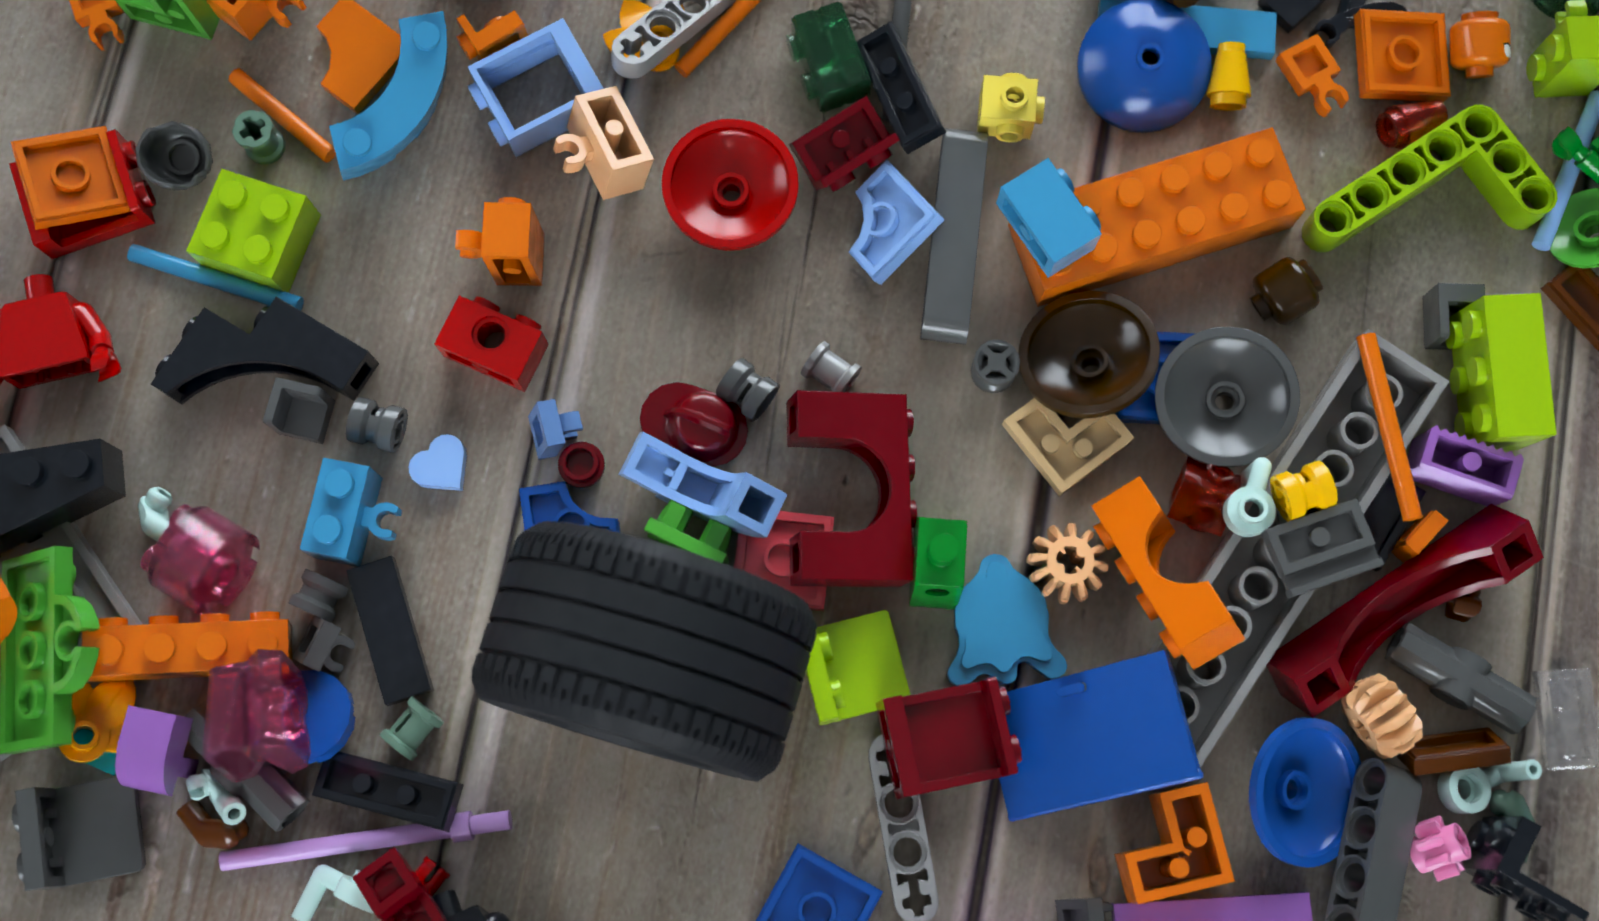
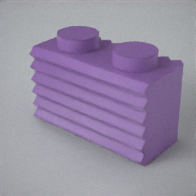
(1464, 467)

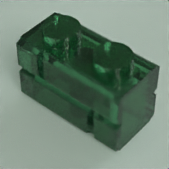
(829, 57)

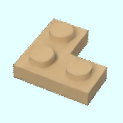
(1063, 453)

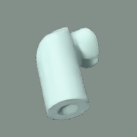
(154, 512)
(226, 804)

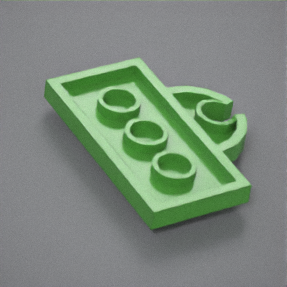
(42, 651)

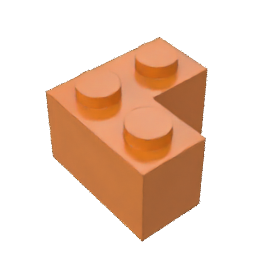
(1190, 849)

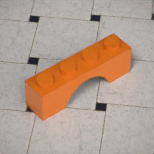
(1191, 612)

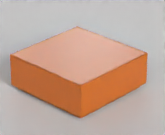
(1419, 535)

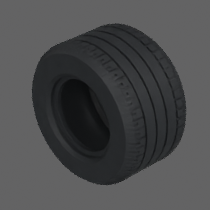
(646, 648)

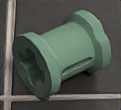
(250, 126)
(411, 728)

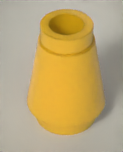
(1229, 79)

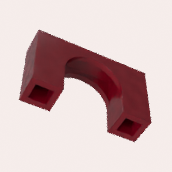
(876, 432)

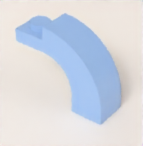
(729, 498)

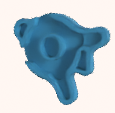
(1001, 625)

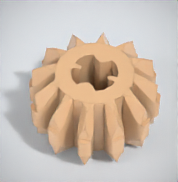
(1054, 573)
(1382, 716)

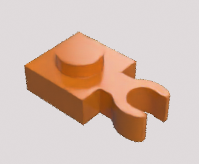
(98, 16)
(1311, 68)

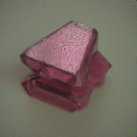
(256, 716)

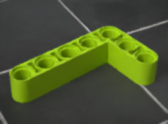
(1422, 170)

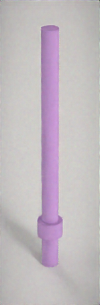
(463, 828)

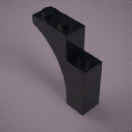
(280, 343)

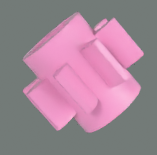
(1439, 848)

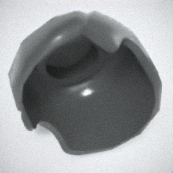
(174, 155)

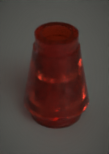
(1409, 122)

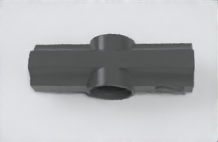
(1461, 678)
(267, 792)

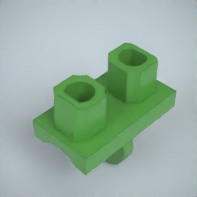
(670, 530)

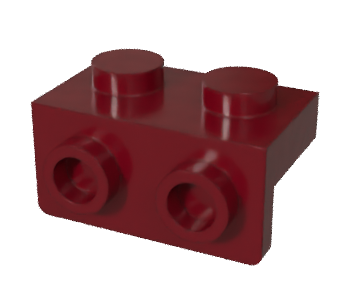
(843, 144)

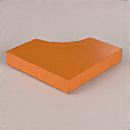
(361, 54)

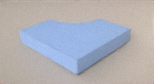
(893, 222)

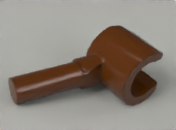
(1464, 607)

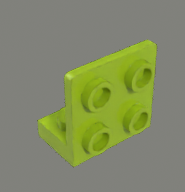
(855, 667)

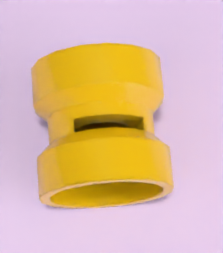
(1303, 490)

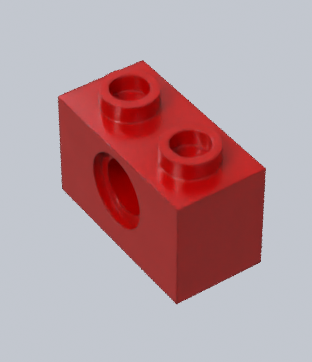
(510, 362)

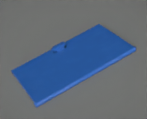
(1098, 742)

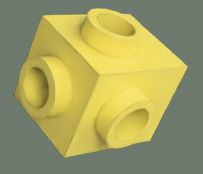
(1009, 107)

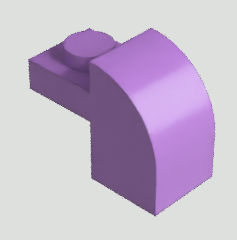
(153, 750)

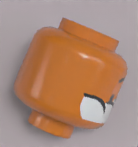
(1479, 44)

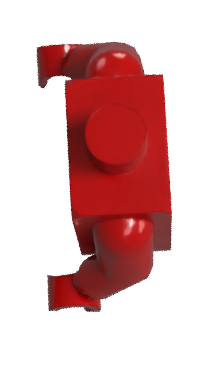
(52, 337)

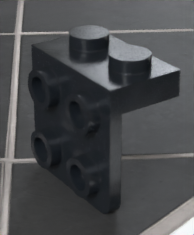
(1497, 855)

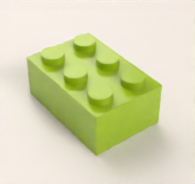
(1502, 371)

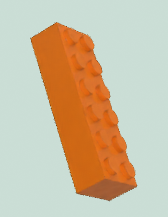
(1176, 213)

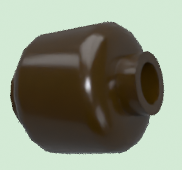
(1286, 290)

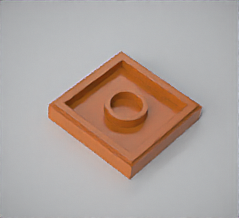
(1401, 55)
(69, 177)

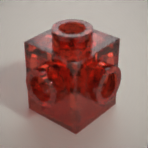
(1201, 494)

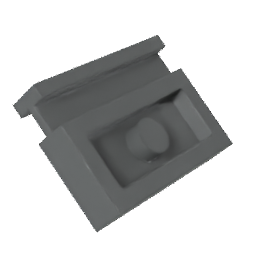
(1322, 548)

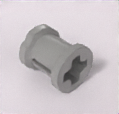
(830, 369)

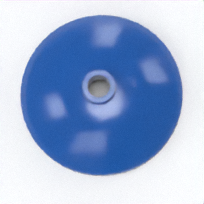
(1126, 88)
(1303, 790)

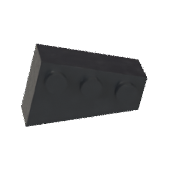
(55, 487)

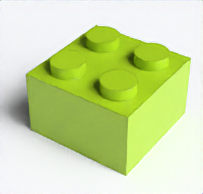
(254, 230)

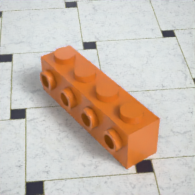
(182, 649)

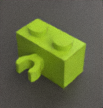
(1569, 56)

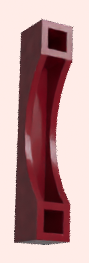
(1329, 655)

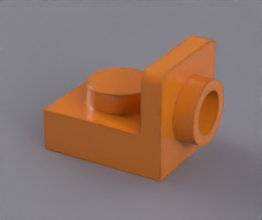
(493, 37)

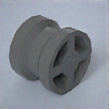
(1001, 358)
(318, 595)

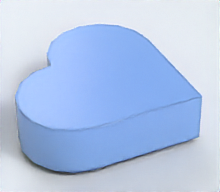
(440, 465)

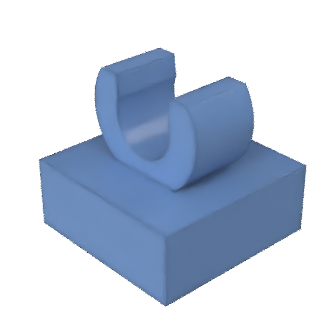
(552, 429)

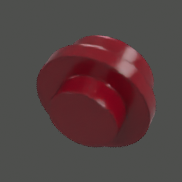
(581, 465)

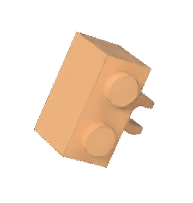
(607, 142)

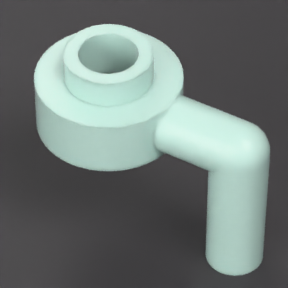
(1234, 514)
(1477, 784)
(321, 879)

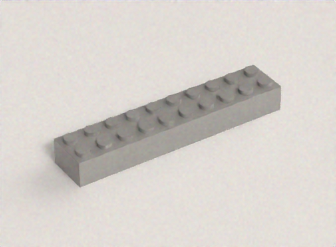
(1344, 436)

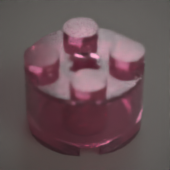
(201, 559)

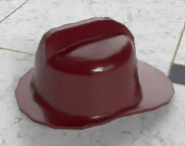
(695, 422)

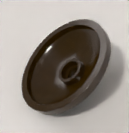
(1085, 332)

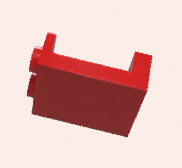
(72, 237)

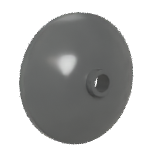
(1233, 365)

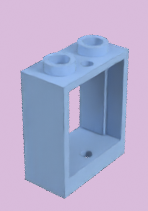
(517, 59)

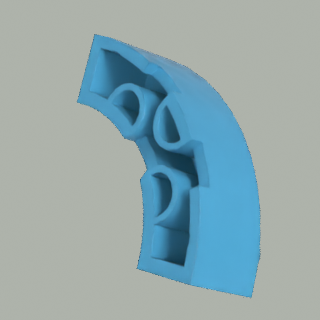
(404, 106)

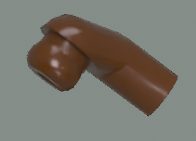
(209, 831)

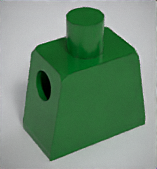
(938, 562)

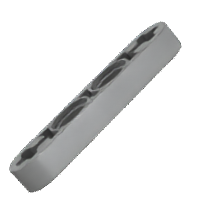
(658, 48)
(897, 828)

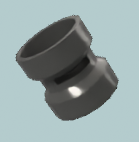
(747, 389)
(376, 424)

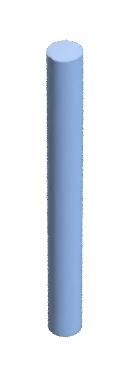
(1567, 176)

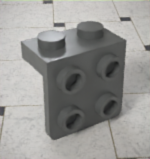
(77, 833)

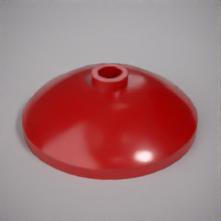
(723, 159)

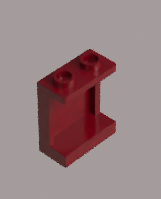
(948, 737)

